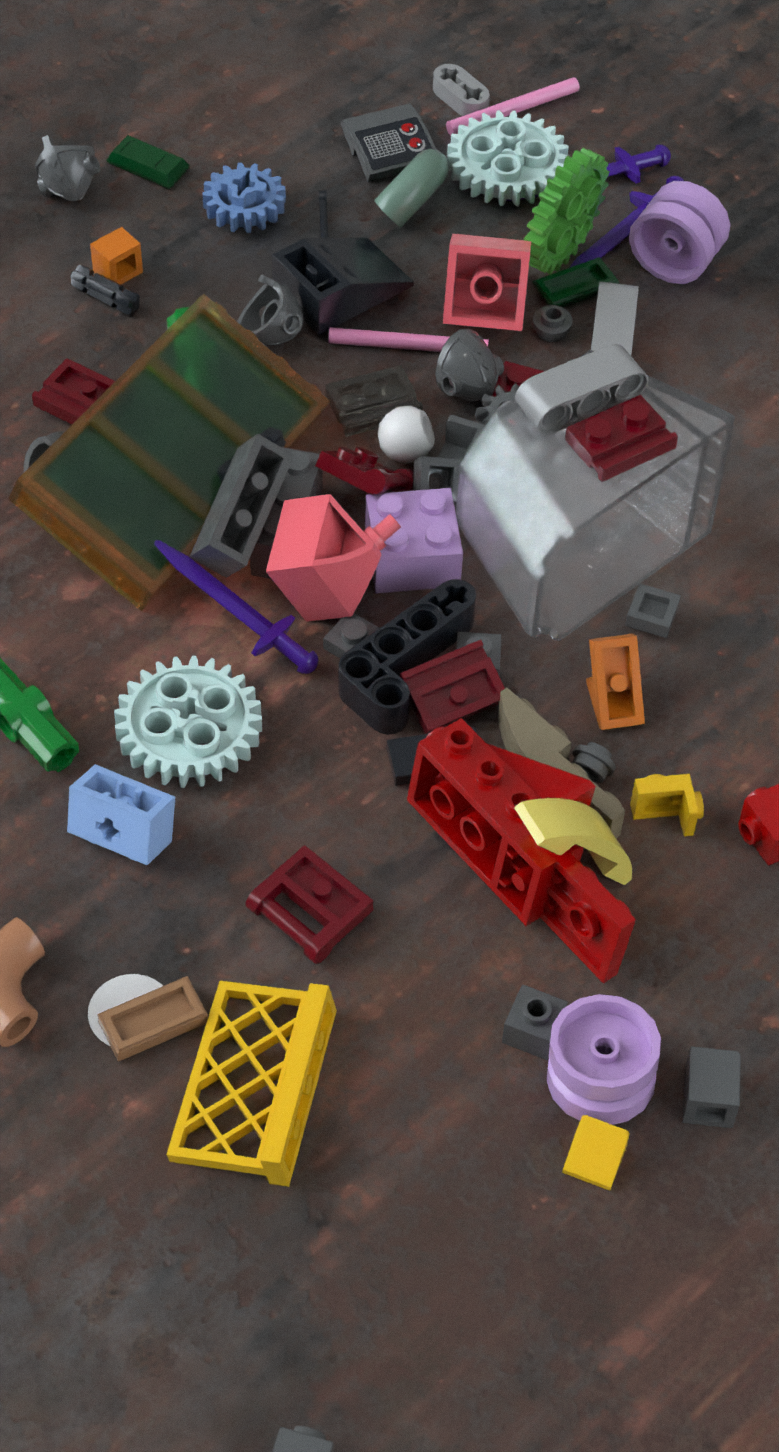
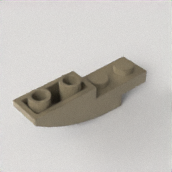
(534, 738)

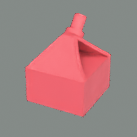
(486, 282)
(324, 556)

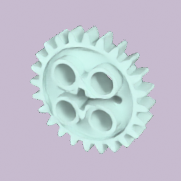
(505, 157)
(188, 721)

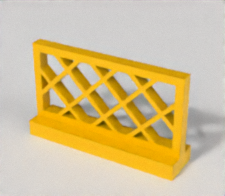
(292, 1095)

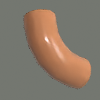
(18, 952)

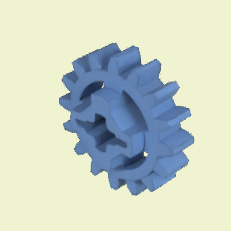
(244, 197)

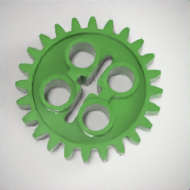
(567, 210)

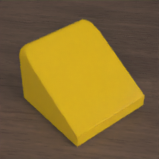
(596, 1152)

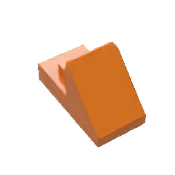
(616, 681)

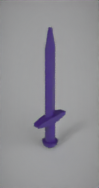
(631, 165)
(621, 230)
(271, 634)

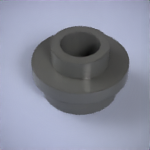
(552, 323)
(594, 760)

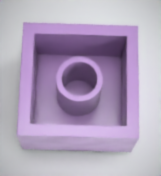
(424, 548)

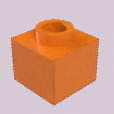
(117, 256)

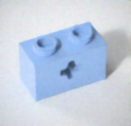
(120, 814)

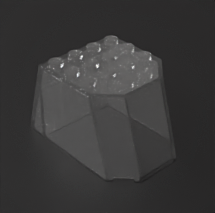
(576, 544)

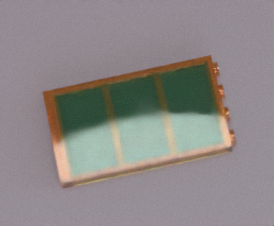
(152, 447)

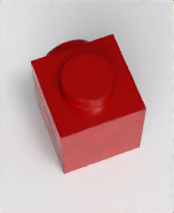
(761, 822)

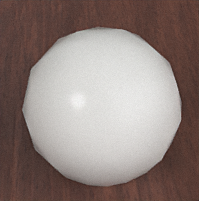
(405, 434)

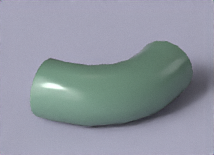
(413, 186)

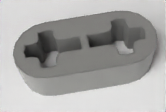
(459, 89)

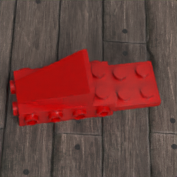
(470, 800)

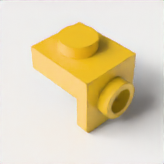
(667, 796)

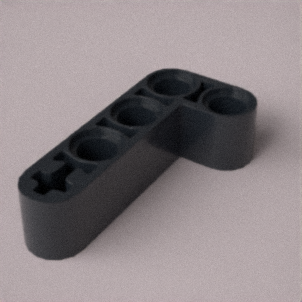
(421, 632)

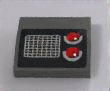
(386, 140)

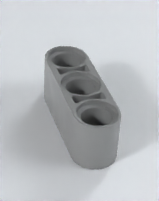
(615, 316)
(581, 388)

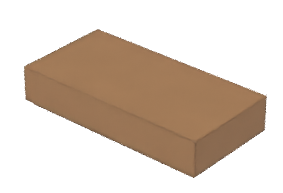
(152, 1018)

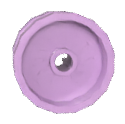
(679, 232)
(603, 1058)

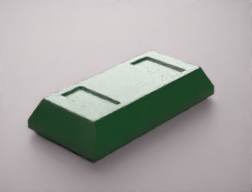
(148, 162)
(574, 283)

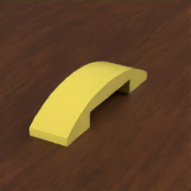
(564, 822)

